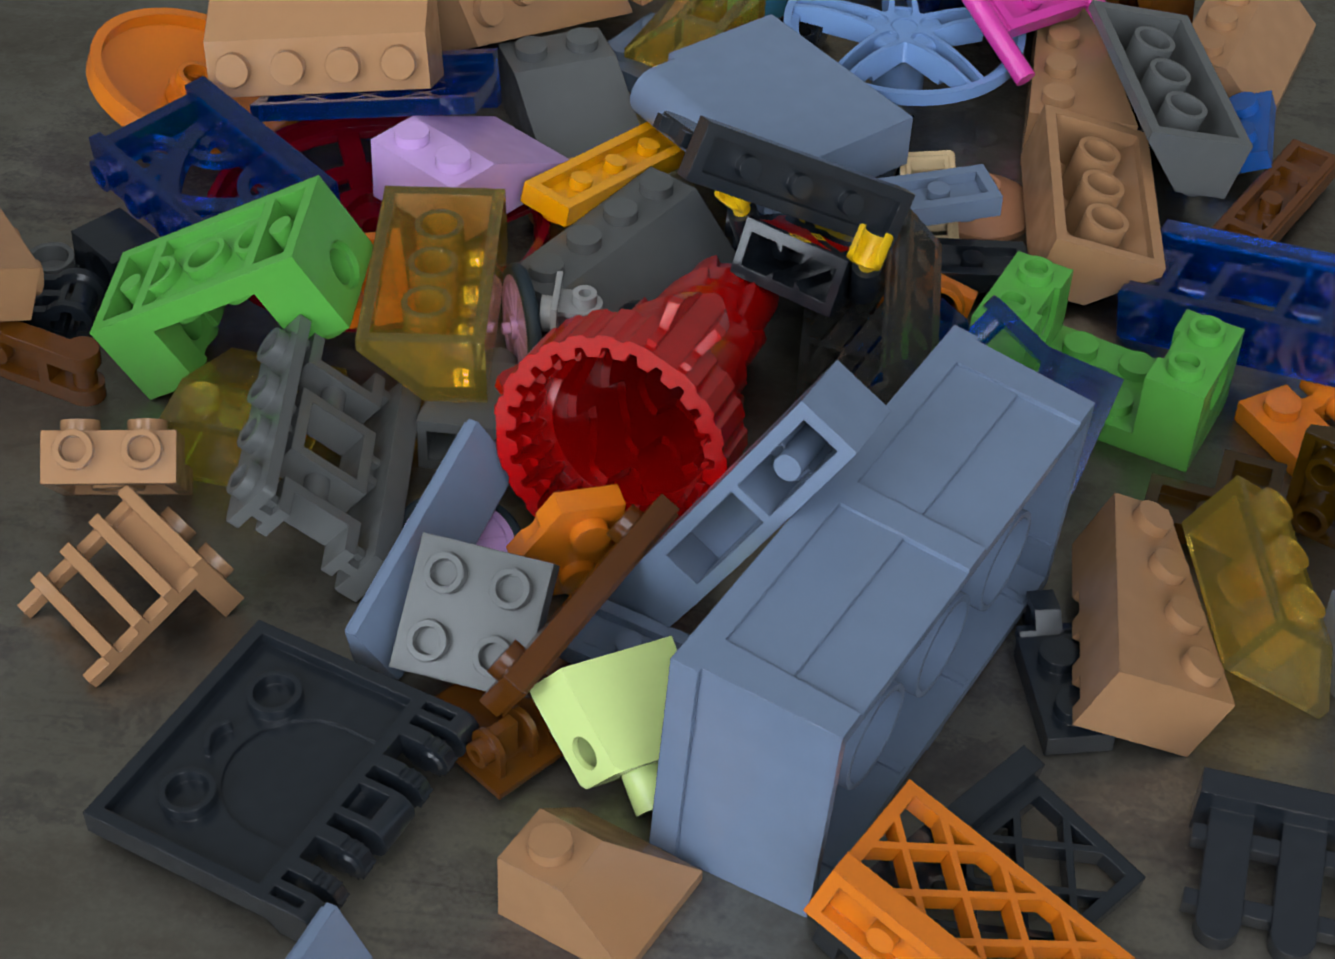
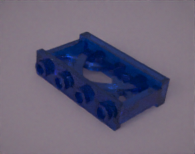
(188, 133)

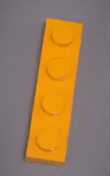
(590, 178)

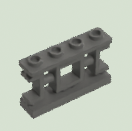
(313, 491)

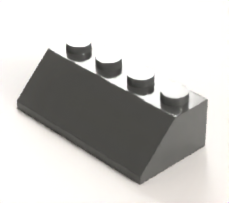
(1175, 96)
(632, 243)

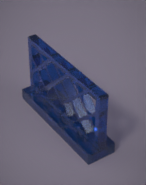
(468, 84)

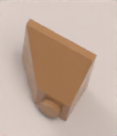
(590, 884)

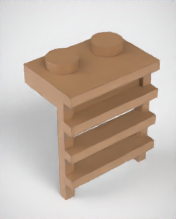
(158, 552)

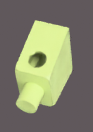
(611, 717)

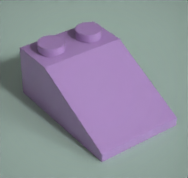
(459, 155)

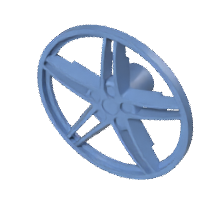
(903, 47)

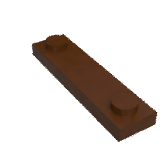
(1280, 193)
(521, 666)

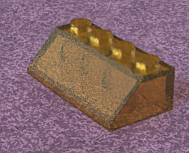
(436, 290)

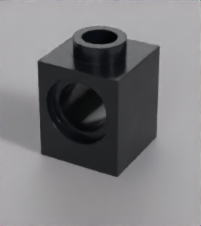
(104, 239)

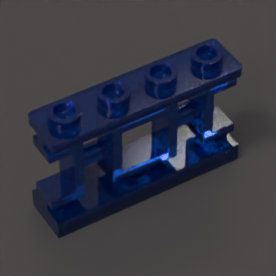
(1214, 266)

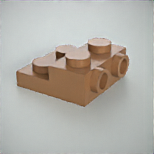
(101, 462)

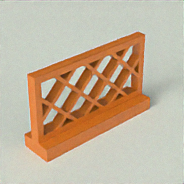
(893, 921)

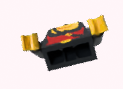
(804, 259)

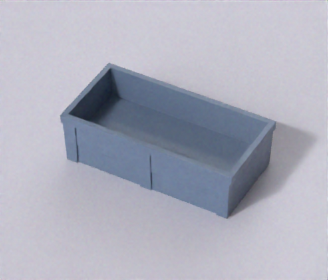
(865, 624)

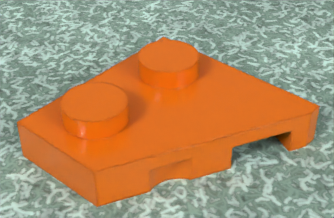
(571, 532)

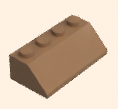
(1254, 42)
(322, 46)
(1091, 202)

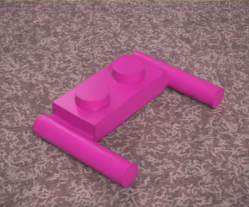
(1010, 18)

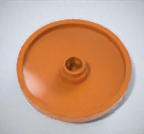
(147, 60)

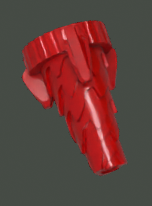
(636, 394)

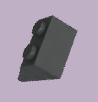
(565, 90)

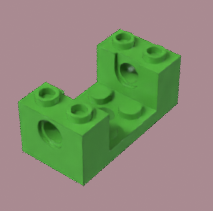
(286, 248)
(1163, 402)

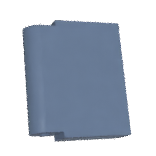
(782, 90)

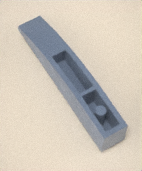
(754, 496)

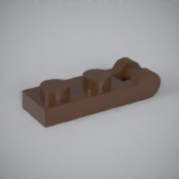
(52, 363)

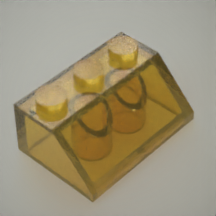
(1261, 594)

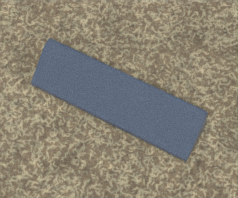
(452, 506)

